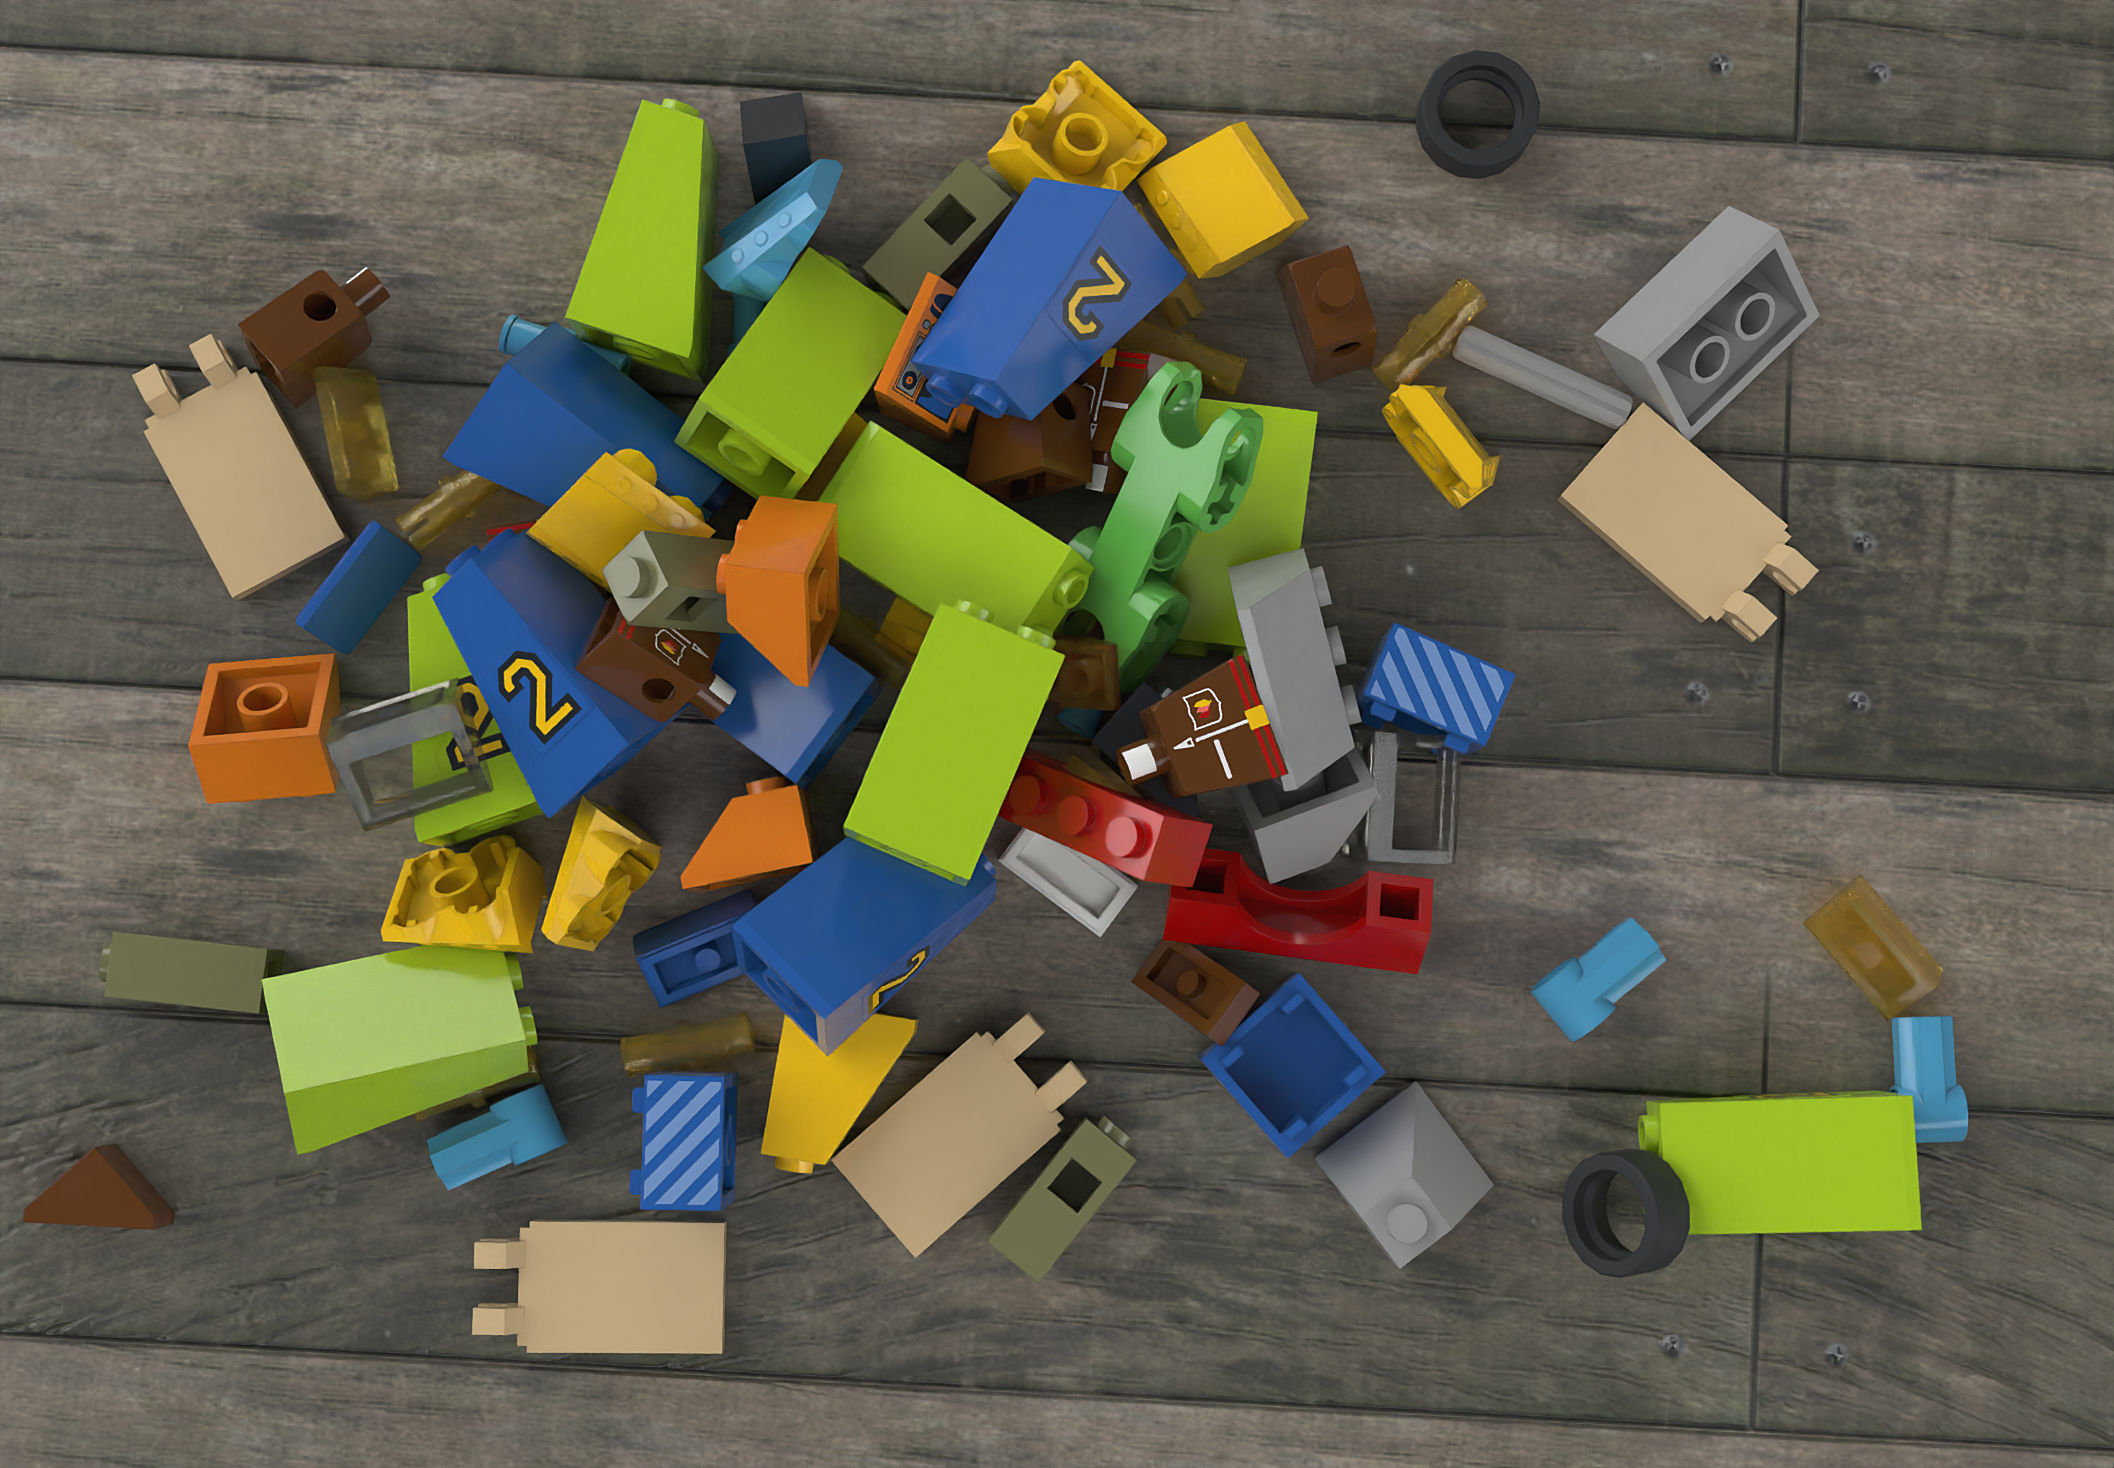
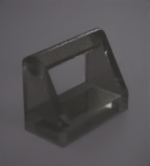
(400, 723)
(1374, 833)

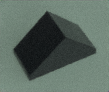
(774, 141)

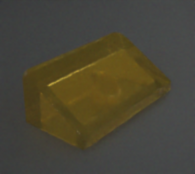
(356, 432)
(1874, 948)

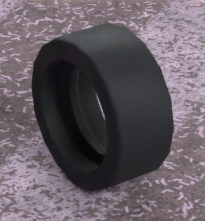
(1499, 72)
(1664, 1207)

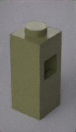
(941, 233)
(670, 582)
(188, 971)
(1064, 1196)

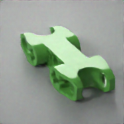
(1170, 492)

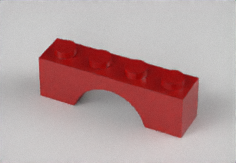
(1104, 823)
(1369, 924)

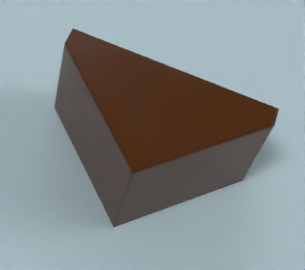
(101, 1192)

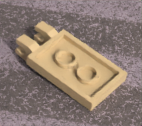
(239, 471)
(1685, 523)
(956, 1135)
(610, 1286)

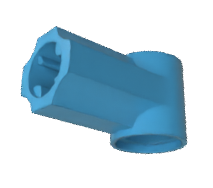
(1584, 988)
(1927, 1071)
(509, 1133)

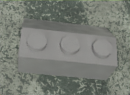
(1709, 321)
(1295, 661)

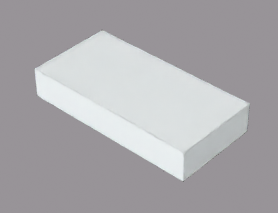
(1070, 879)

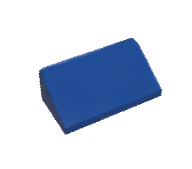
(359, 588)
(692, 949)

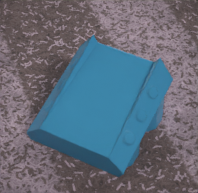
(772, 233)

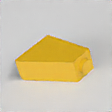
(822, 1096)

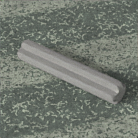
(1542, 377)

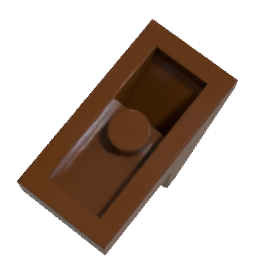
(1196, 989)

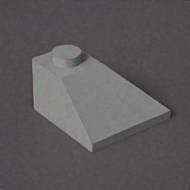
(1307, 824)
(1405, 1174)

